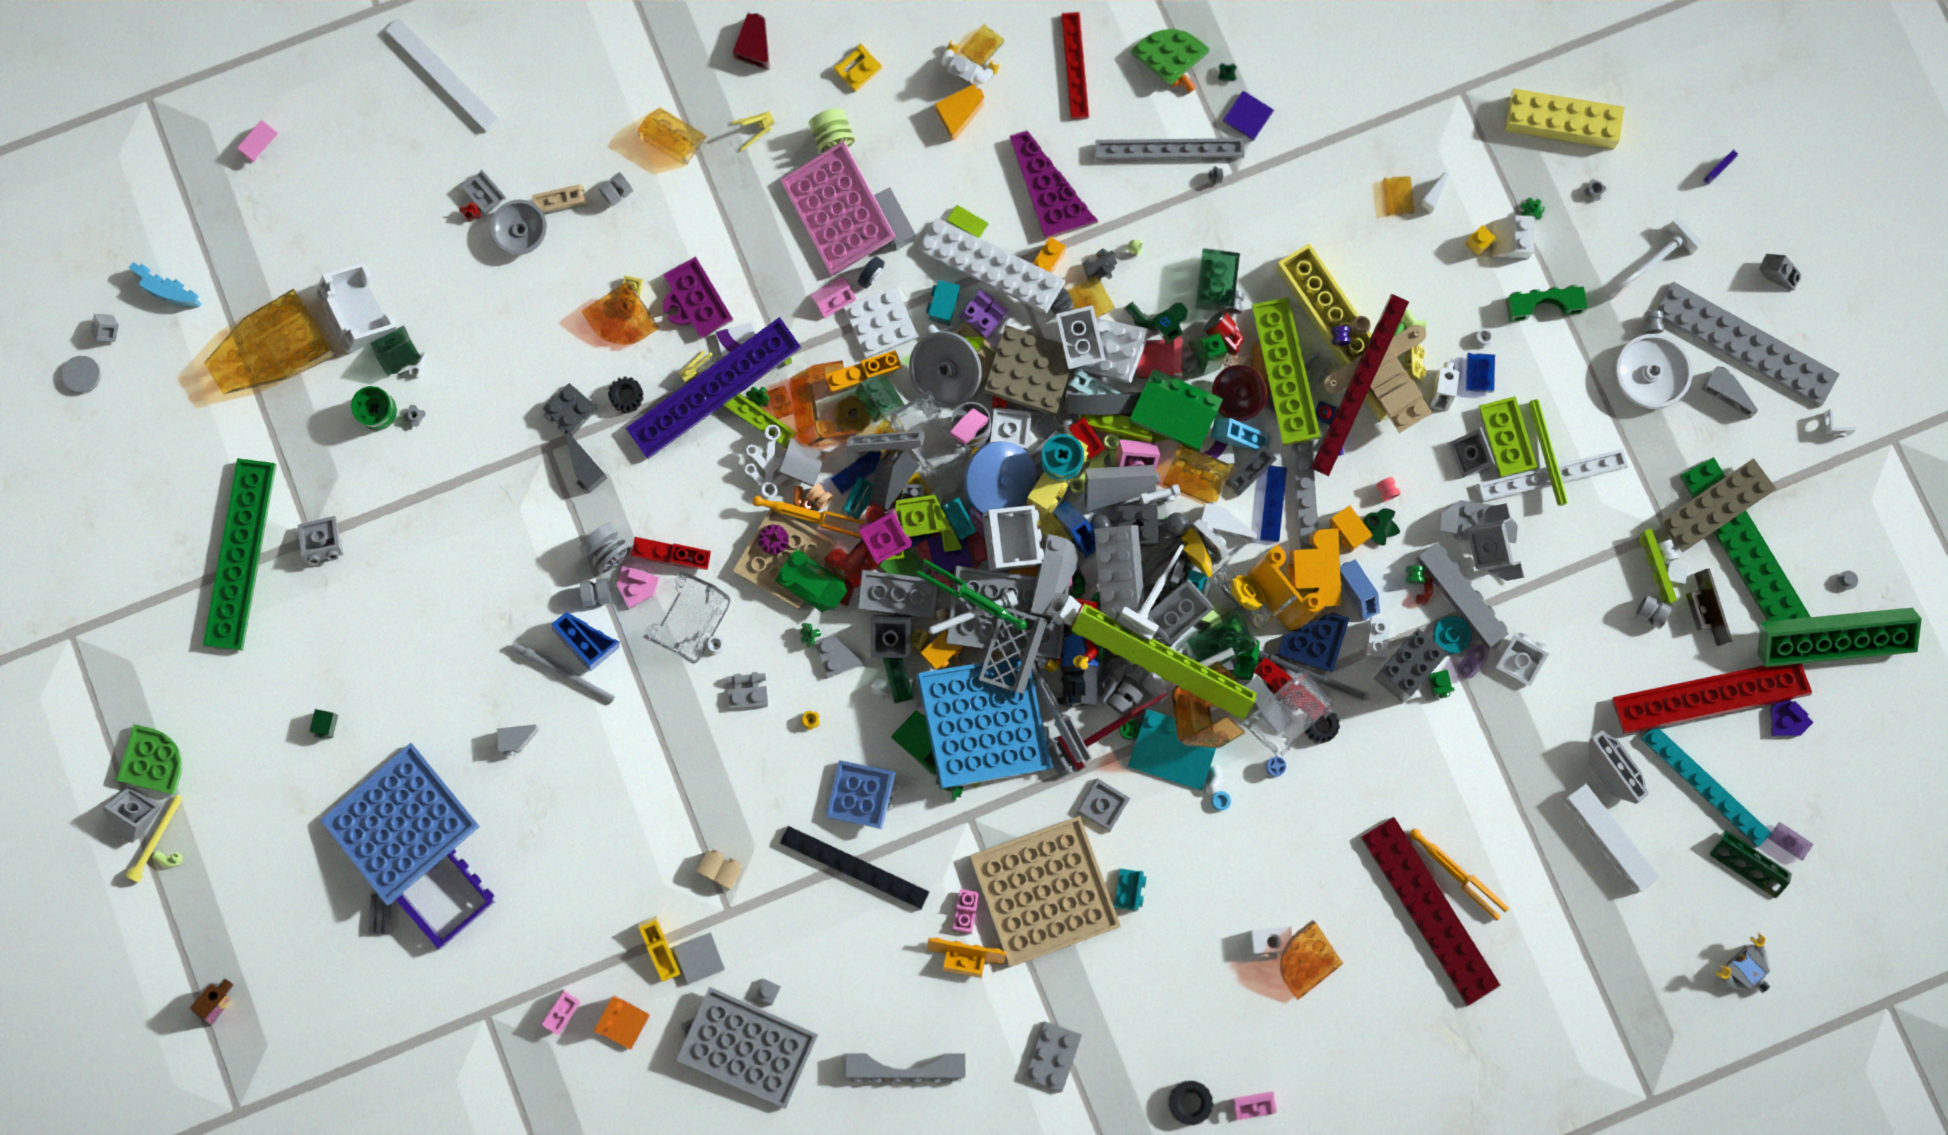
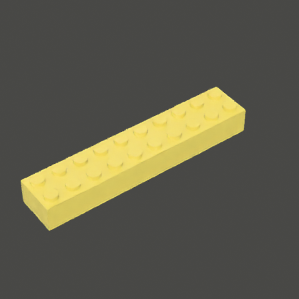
(1326, 308)

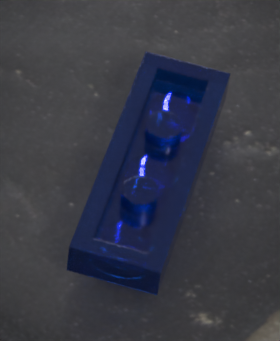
(861, 468)

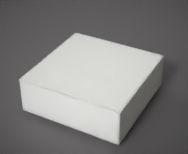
(1677, 572)

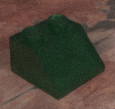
(395, 351)
(878, 397)

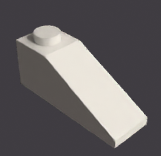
(1225, 522)

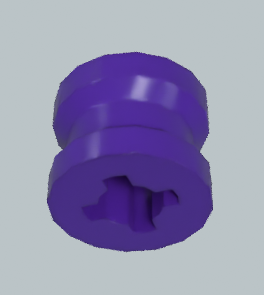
(1341, 335)

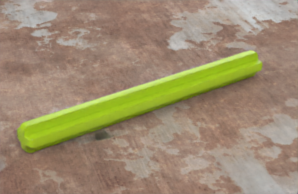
(1548, 452)

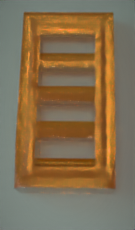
(1257, 360)

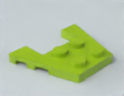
(922, 517)

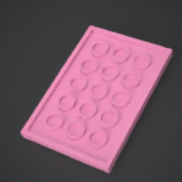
(838, 208)

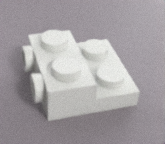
(1523, 658)

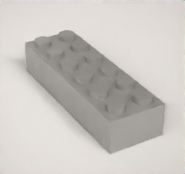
(1119, 569)

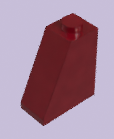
(753, 42)

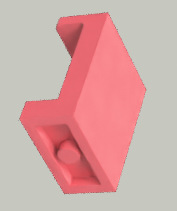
(1162, 357)

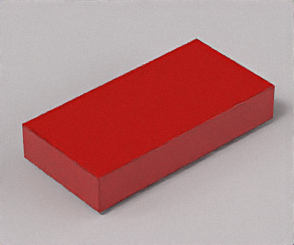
(1082, 431)

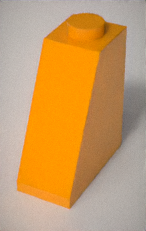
(959, 109)

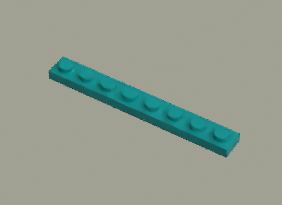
(1706, 786)

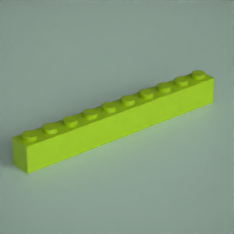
(1164, 662)

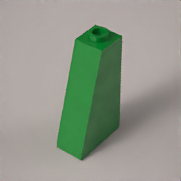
(1209, 352)

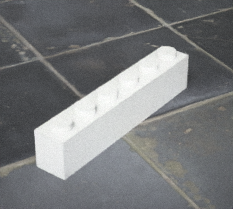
(1611, 838)

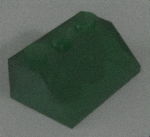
(1217, 280)

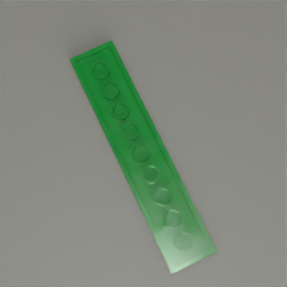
(1749, 553)
(239, 554)

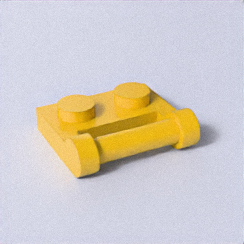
(862, 71)

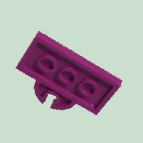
(695, 299)

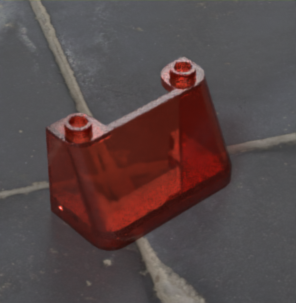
(849, 566)

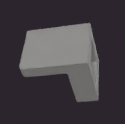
(104, 327)

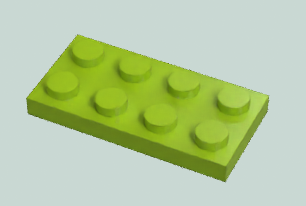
(1507, 437)

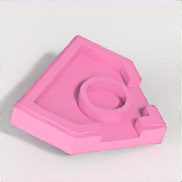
(636, 585)

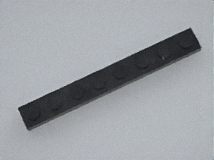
(854, 867)

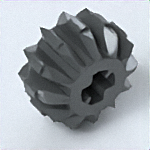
(1062, 302)

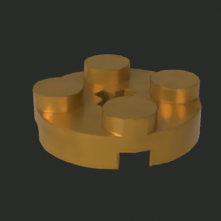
(844, 421)

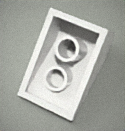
(1080, 337)

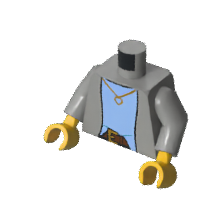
(1748, 967)

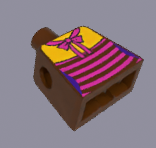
(209, 1009)

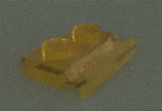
(982, 45)
(1398, 195)

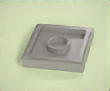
(1103, 804)
(699, 958)

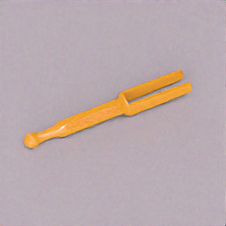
(807, 514)
(1461, 876)

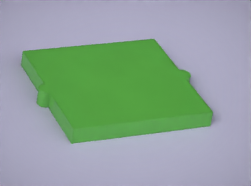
(905, 566)

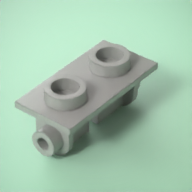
(1060, 758)

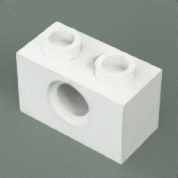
(1377, 639)
(1260, 936)

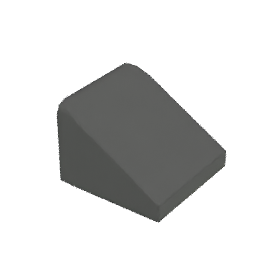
(1047, 426)

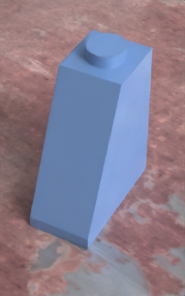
(1360, 589)

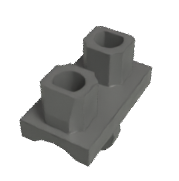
(1102, 267)

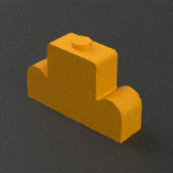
(1318, 566)

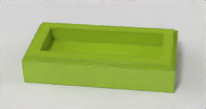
(967, 221)

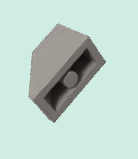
(515, 738)

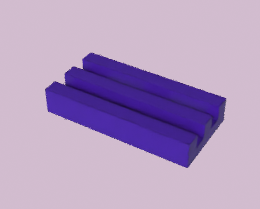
(1721, 166)

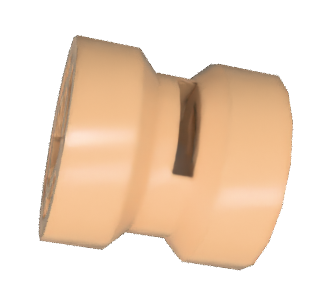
(819, 496)

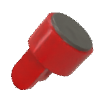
(1224, 325)

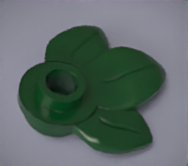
(1384, 525)

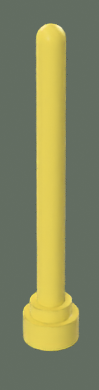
(136, 872)

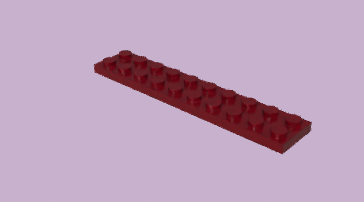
(1430, 911)

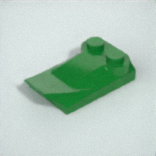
(811, 582)

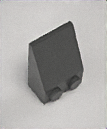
(891, 476)

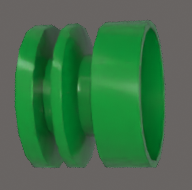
(366, 400)

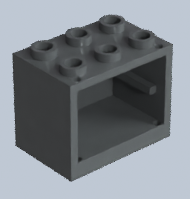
(1410, 665)

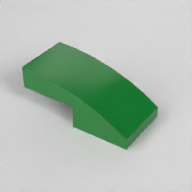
(1247, 664)

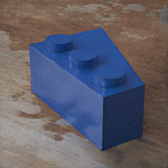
(584, 641)

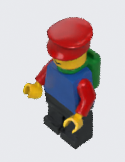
(1079, 667)

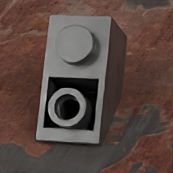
(1780, 271)

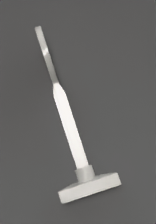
(1683, 236)
(1138, 621)

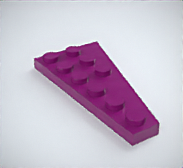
(1052, 196)

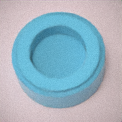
(1220, 801)

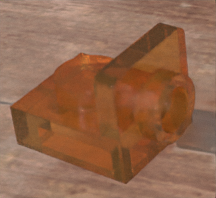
(780, 402)

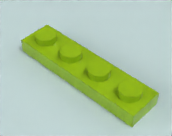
(759, 418)
(1118, 425)
(1659, 573)

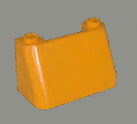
(1279, 590)

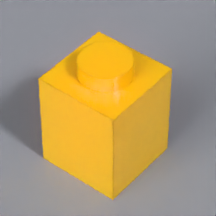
(1480, 240)

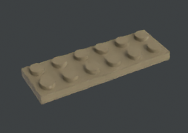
(1718, 505)

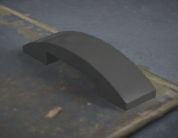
(1102, 403)

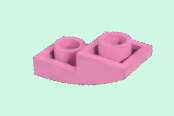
(968, 426)
(965, 911)

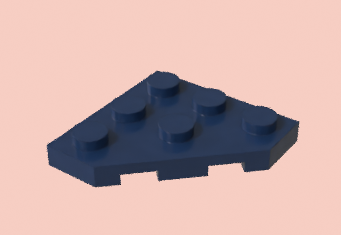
(1316, 642)

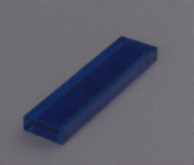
(1273, 503)

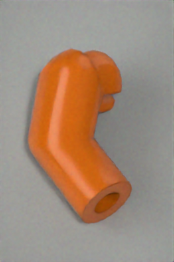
(1186, 82)
(798, 498)

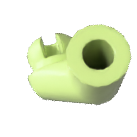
(1409, 320)
(167, 861)

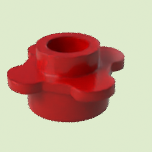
(470, 211)

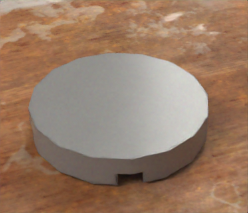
(81, 374)

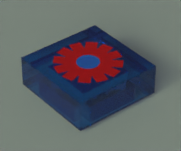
(1325, 412)

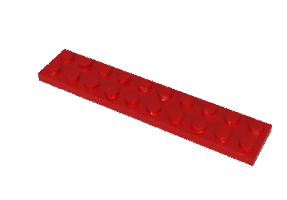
(1710, 696)

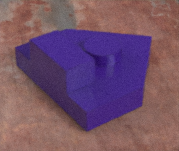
(1789, 719)

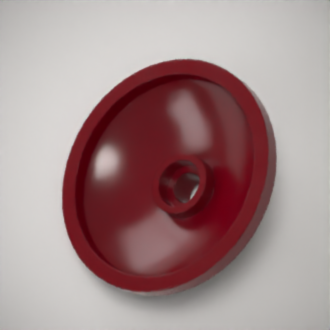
(1229, 386)

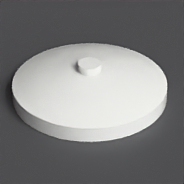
(1653, 371)

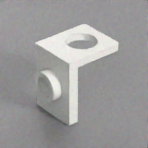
(1839, 432)

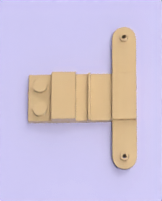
(1391, 384)

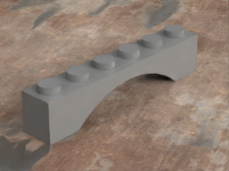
(863, 1066)

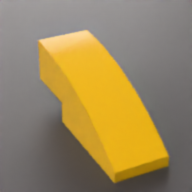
(1197, 552)
(659, 948)

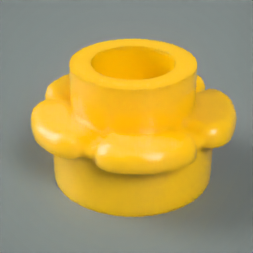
(805, 720)

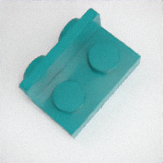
(1129, 889)

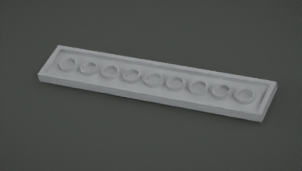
(1747, 344)

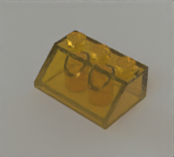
(671, 135)
(1197, 474)

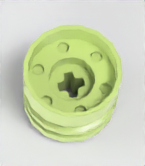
(831, 129)

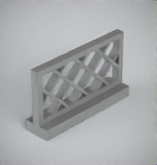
(1028, 658)

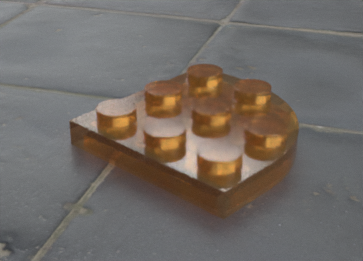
(621, 316)
(1307, 960)

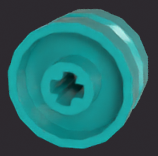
(1060, 468)

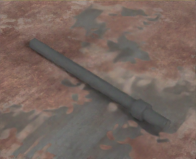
(1316, 677)

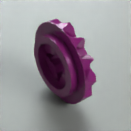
(776, 547)

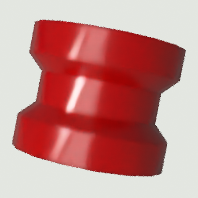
(998, 402)

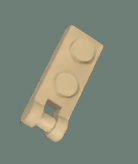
(560, 198)

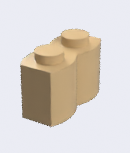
(719, 869)

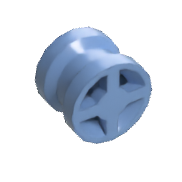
(1276, 763)

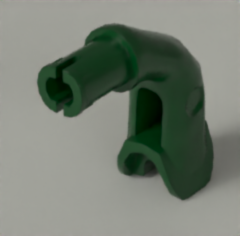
(1177, 310)

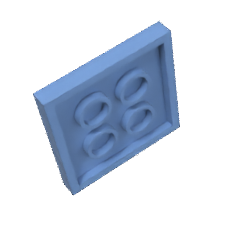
(860, 794)

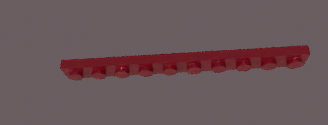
(1359, 384)

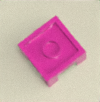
(885, 536)

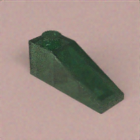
(898, 679)

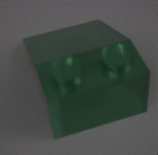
(1223, 633)

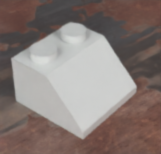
(1513, 237)

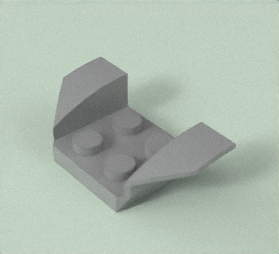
(1464, 515)
(1491, 544)

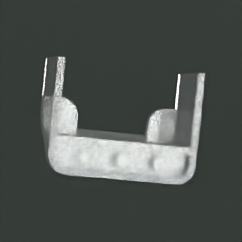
(1223, 576)

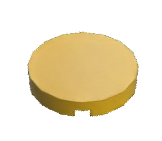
(1246, 592)

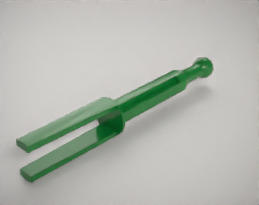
(970, 595)

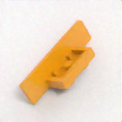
(965, 958)

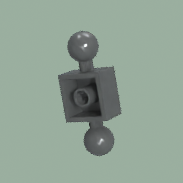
(1175, 524)

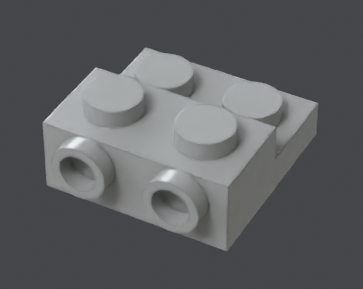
(320, 540)

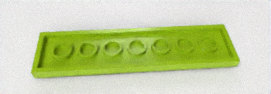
(1286, 371)

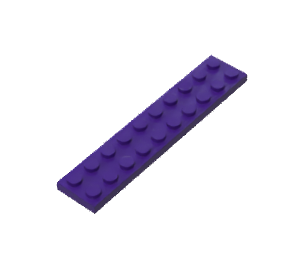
(713, 388)

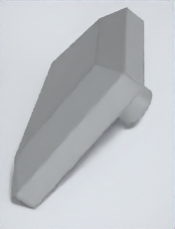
(912, 491)

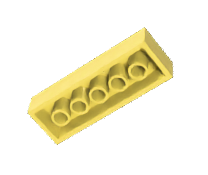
(1564, 118)

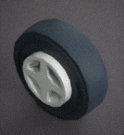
(871, 272)

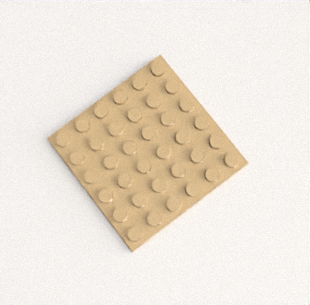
(1045, 891)

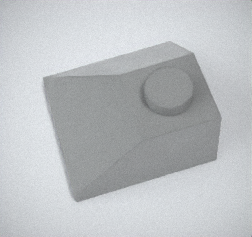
(131, 814)

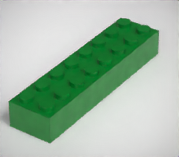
(1839, 637)

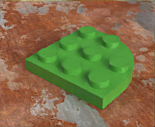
(1170, 53)
(151, 761)

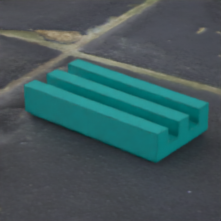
(855, 498)

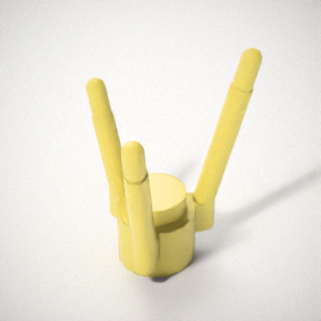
(763, 120)
(689, 372)

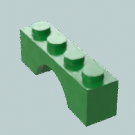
(1569, 300)

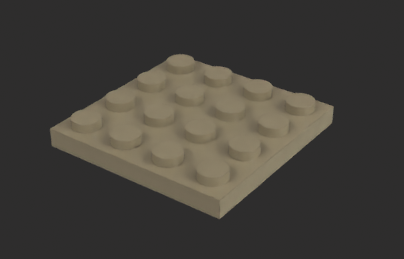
(1028, 371)

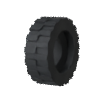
(1191, 1087)

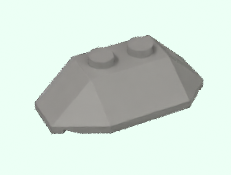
(1616, 768)

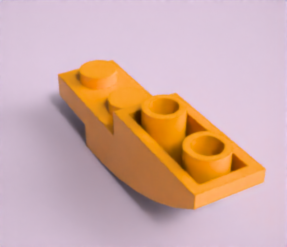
(852, 376)

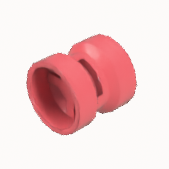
(1388, 489)

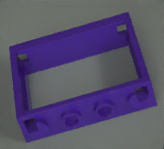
(425, 926)

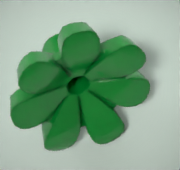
(1532, 208)
(758, 396)
(809, 634)

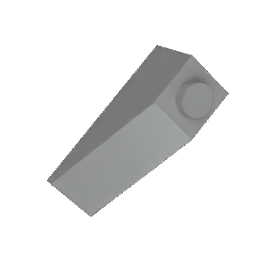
(1727, 389)

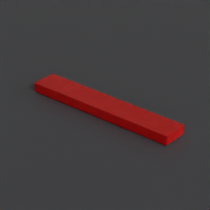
(1075, 65)

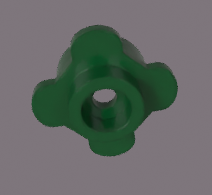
(1223, 76)

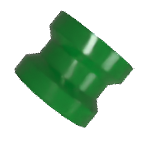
(1415, 574)
(1130, 731)

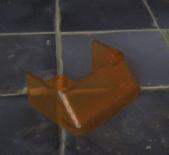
(809, 428)
(1195, 721)

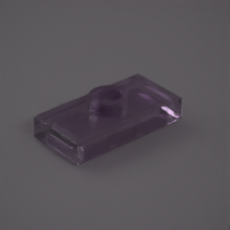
(1790, 841)

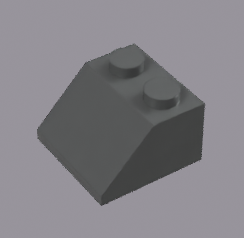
(891, 636)

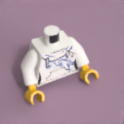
(966, 69)

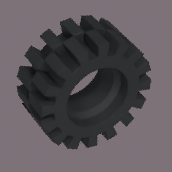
(625, 405)
(1329, 734)

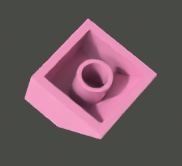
(1136, 454)

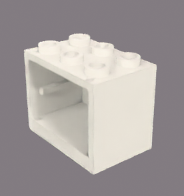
(1012, 538)

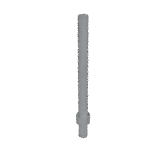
(530, 654)

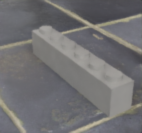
(1462, 596)

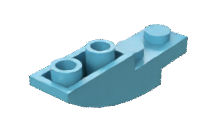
(165, 289)

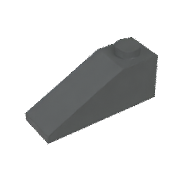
(585, 469)

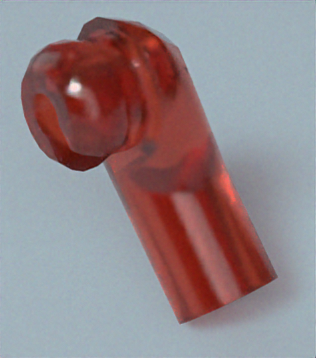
(1427, 593)

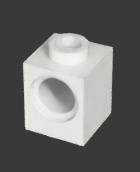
(1063, 609)

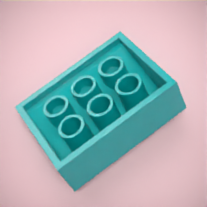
(1164, 756)

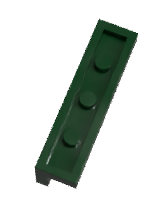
(1771, 871)

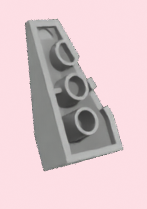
(1054, 572)

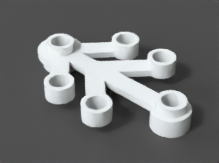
(768, 465)

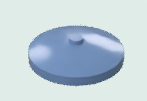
(999, 477)

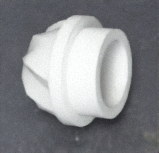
(880, 688)

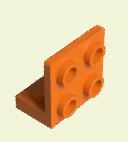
(622, 1022)

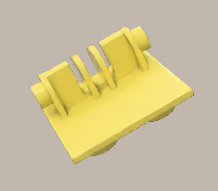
(1415, 357)

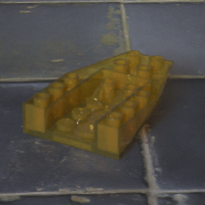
(269, 346)

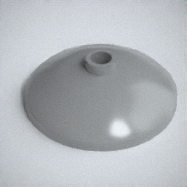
(513, 217)

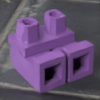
(984, 313)

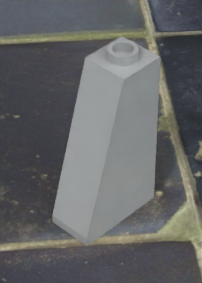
(1117, 484)

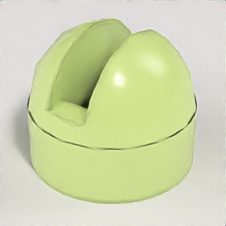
(1135, 246)

